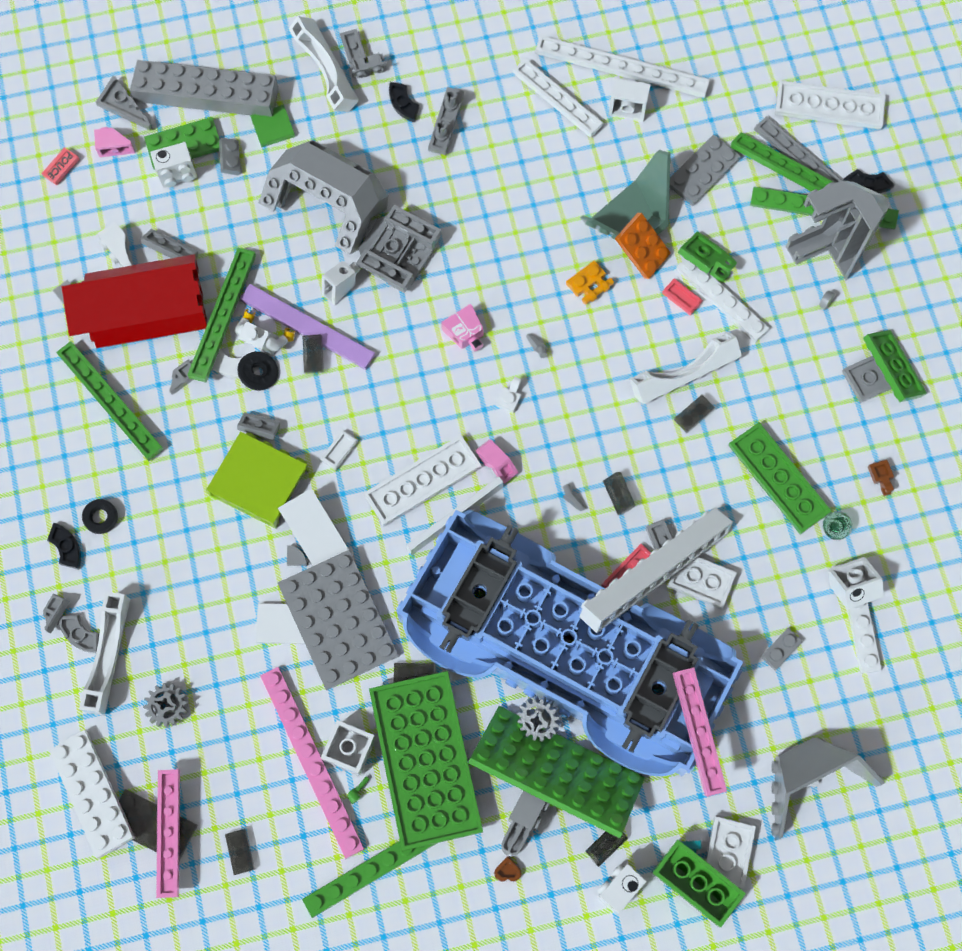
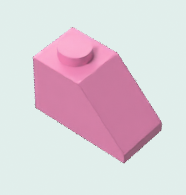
(111, 143)

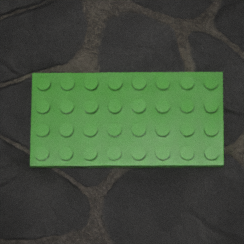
(425, 761)
(559, 773)

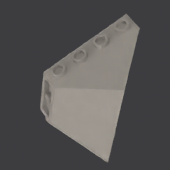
(807, 765)

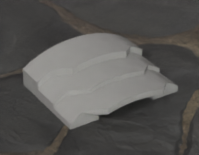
(398, 248)

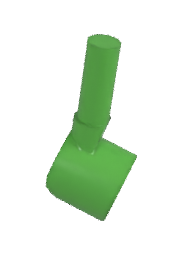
(353, 794)

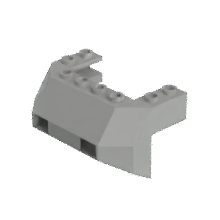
(332, 181)
(848, 225)

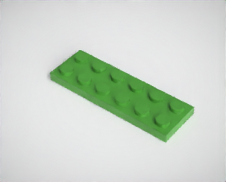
(779, 478)

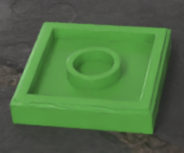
(274, 128)

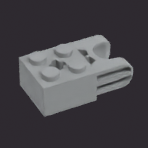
(522, 819)

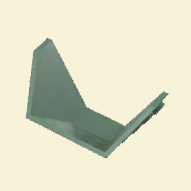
(645, 195)

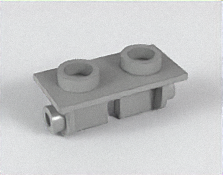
(361, 68)

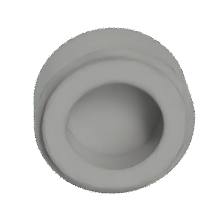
(826, 299)

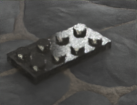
(143, 822)

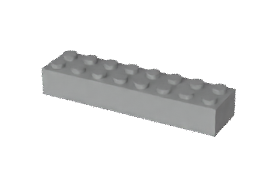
(204, 88)

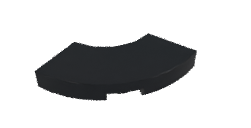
(402, 103)
(879, 183)
(67, 546)

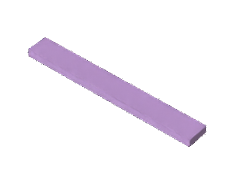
(307, 326)

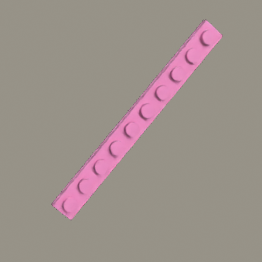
(312, 763)

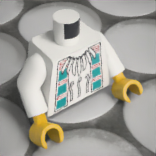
(259, 337)

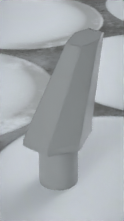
(537, 345)
(573, 498)

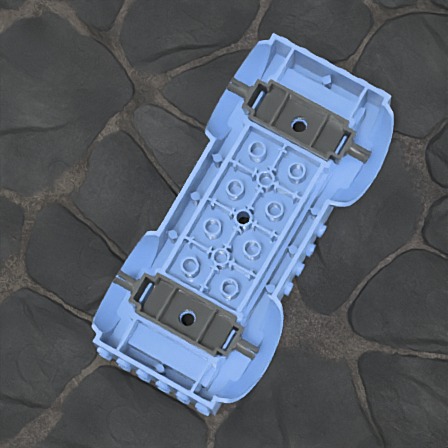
(520, 636)

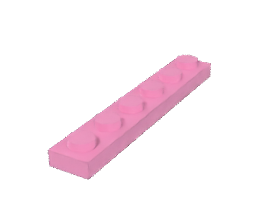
(699, 732)
(168, 833)

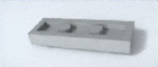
(166, 245)

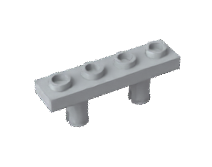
(446, 121)

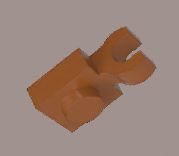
(882, 474)

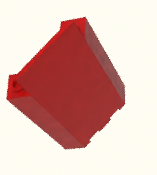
(136, 302)

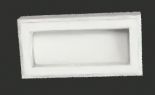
(339, 450)

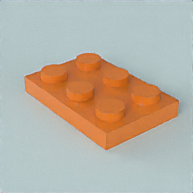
(642, 245)

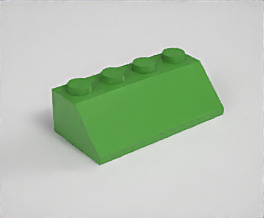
(698, 883)

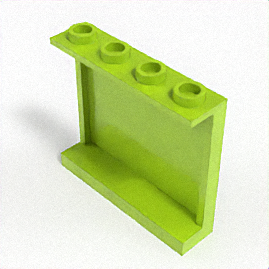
(257, 478)

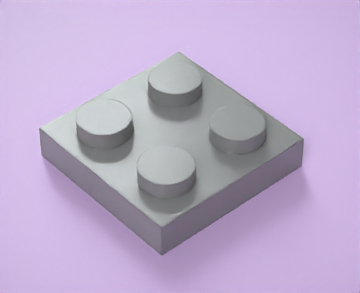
(866, 379)

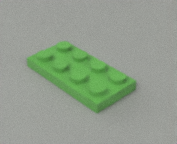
(199, 136)
(894, 365)

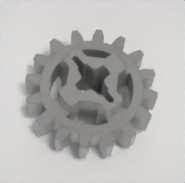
(162, 713)
(547, 716)

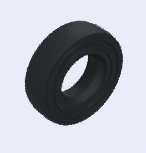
(91, 508)

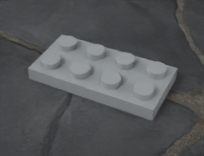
(703, 170)

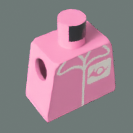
(464, 328)

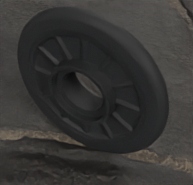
(254, 381)

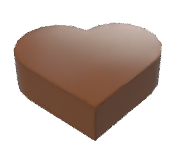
(507, 871)

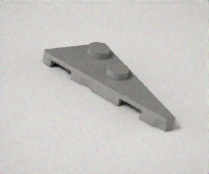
(117, 101)

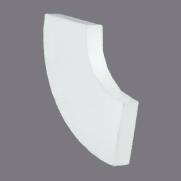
(226, 365)

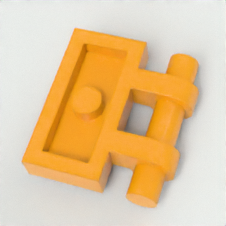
(586, 278)

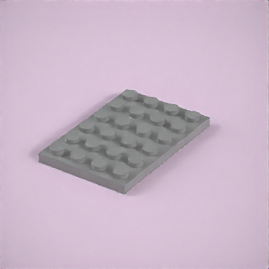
(337, 620)

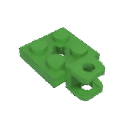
(713, 258)

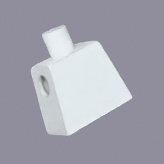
(339, 281)

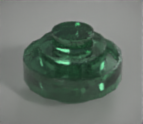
(837, 525)

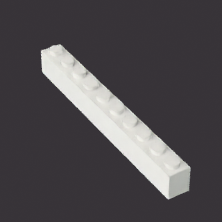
(654, 570)

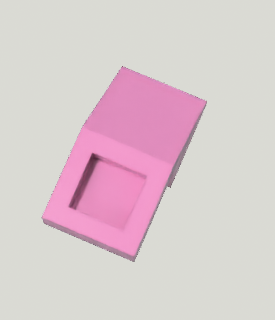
(496, 459)

